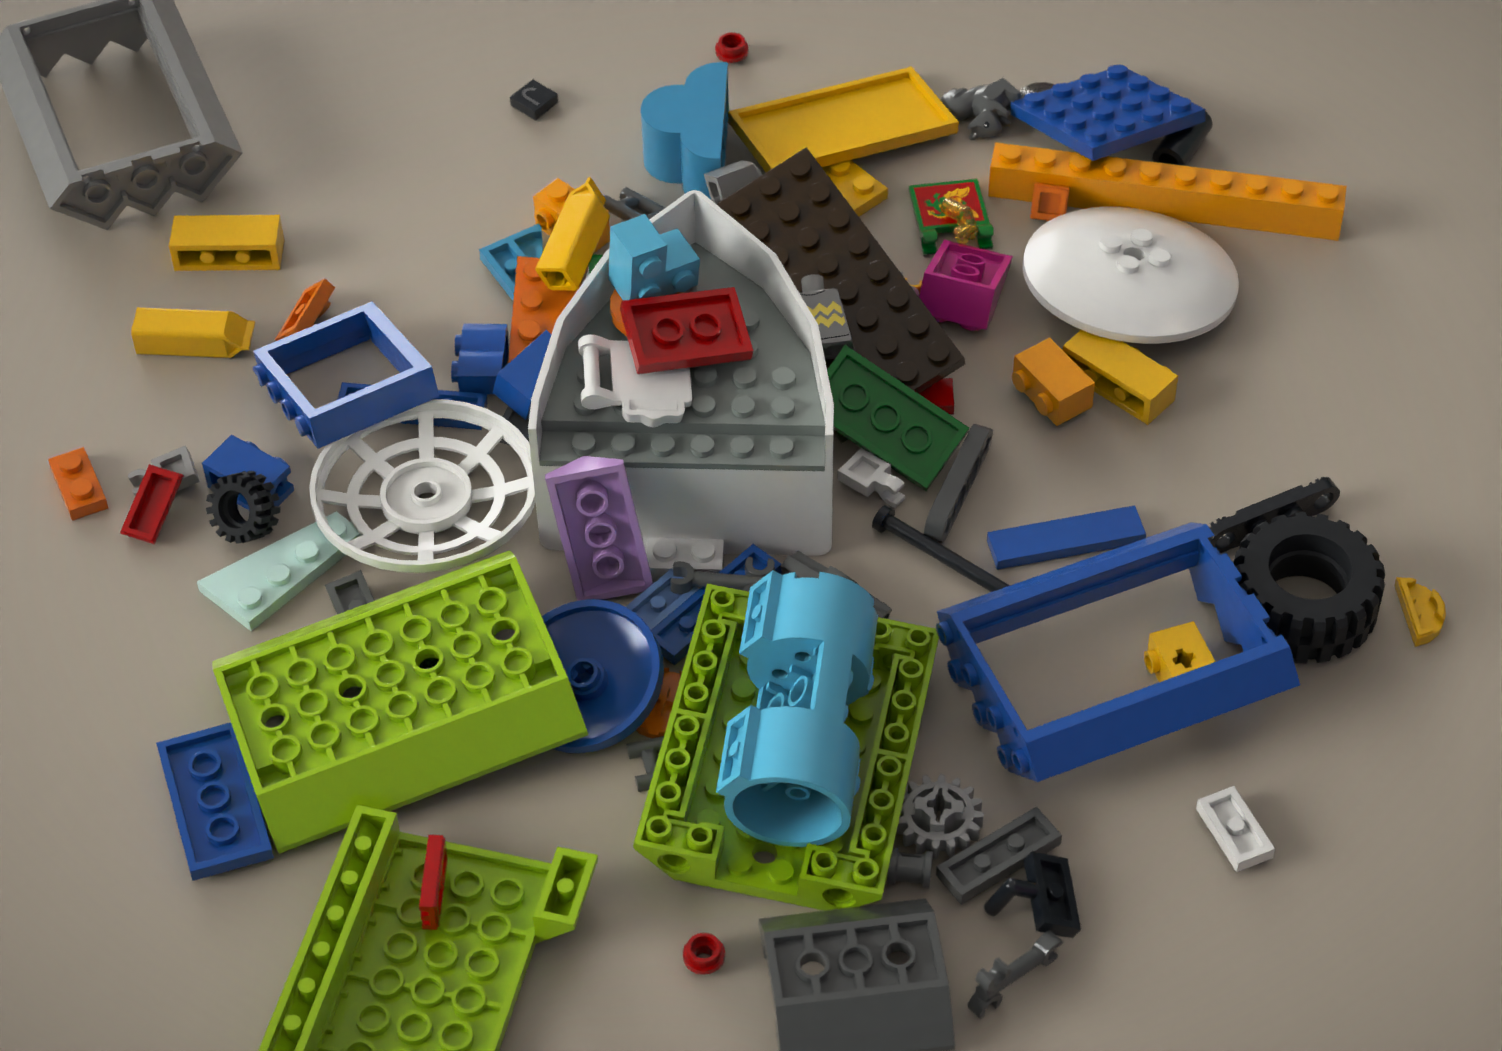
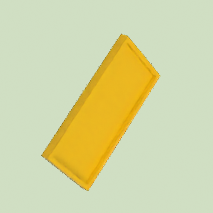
(845, 120)

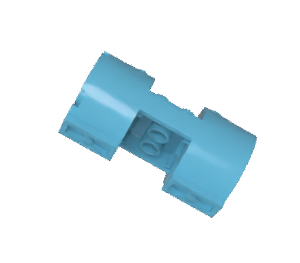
(791, 758)

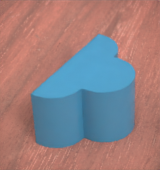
(687, 128)

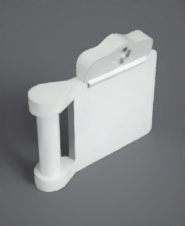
(644, 397)

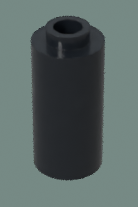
(1181, 145)

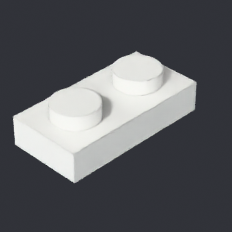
(1235, 828)

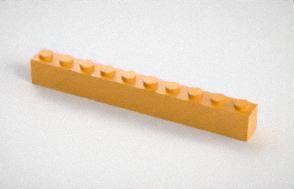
(1173, 190)

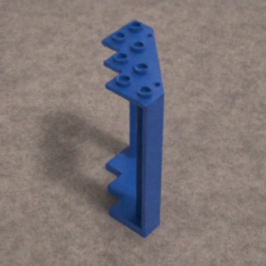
(1139, 716)

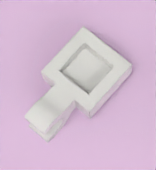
(869, 474)

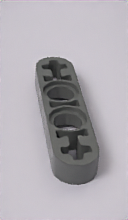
(958, 482)

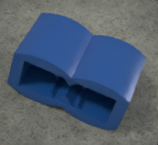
(482, 354)

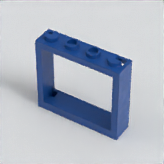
(357, 410)

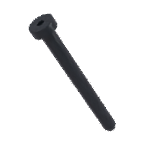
(886, 520)

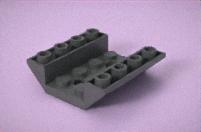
(860, 995)

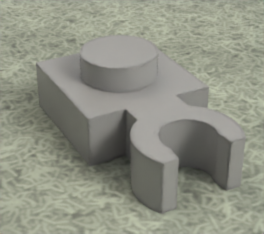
(176, 461)

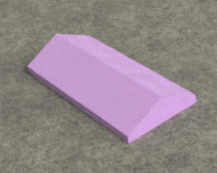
(599, 528)

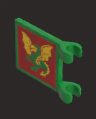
(930, 220)

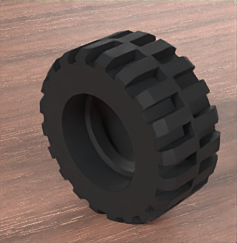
(1323, 552)

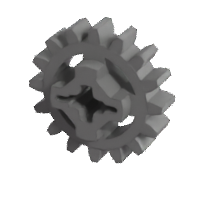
(958, 821)

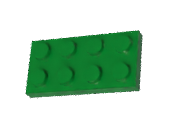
(891, 419)

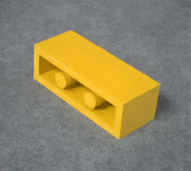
(226, 242)
(1124, 375)

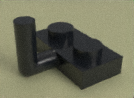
(1050, 892)

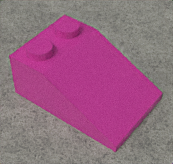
(964, 284)

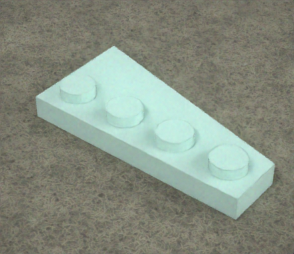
(274, 575)

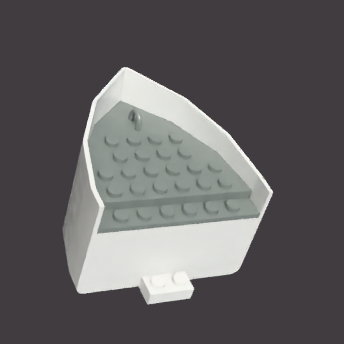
(751, 446)

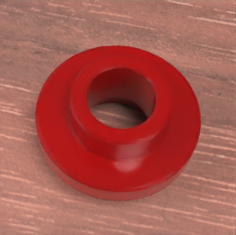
(731, 48)
(700, 944)

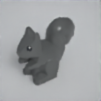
(985, 102)

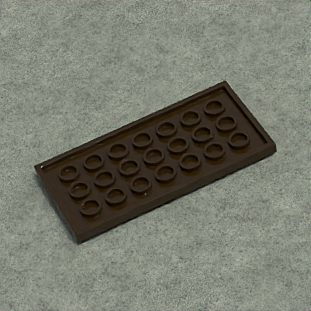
(818, 232)

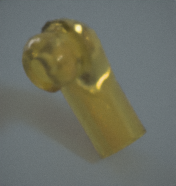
(964, 215)

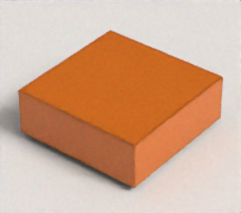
(1049, 201)

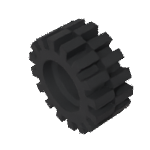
(226, 511)

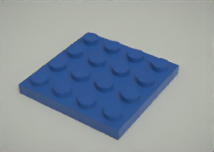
(1107, 112)

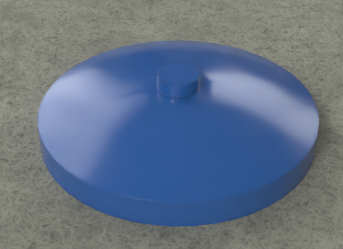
(610, 666)

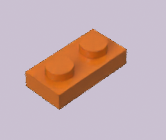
(309, 307)
(78, 483)

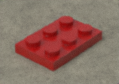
(686, 330)

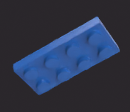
(214, 802)

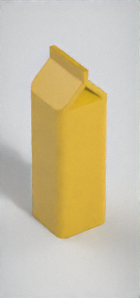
(574, 238)
(190, 332)

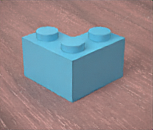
(650, 262)

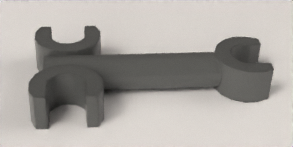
(701, 579)
(1003, 975)

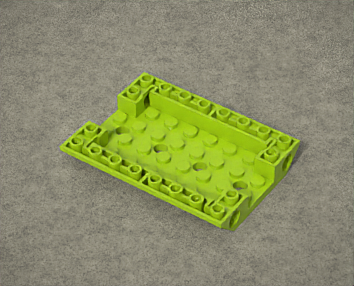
(409, 725)
(685, 818)

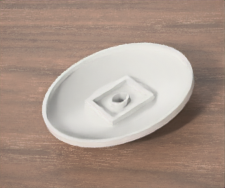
(1130, 275)

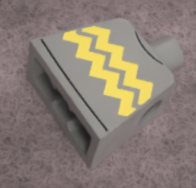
(828, 313)

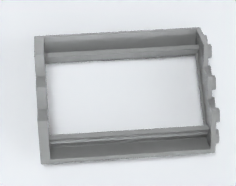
(135, 181)

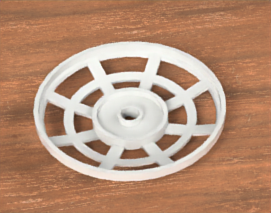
(406, 482)

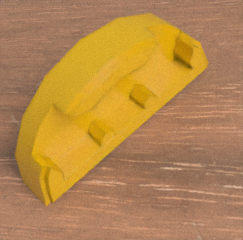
(1422, 610)

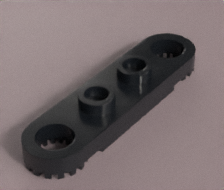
(1288, 502)

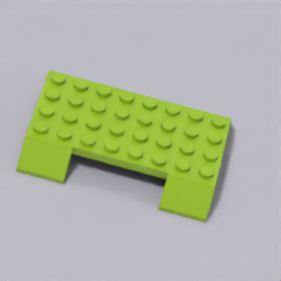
(385, 983)

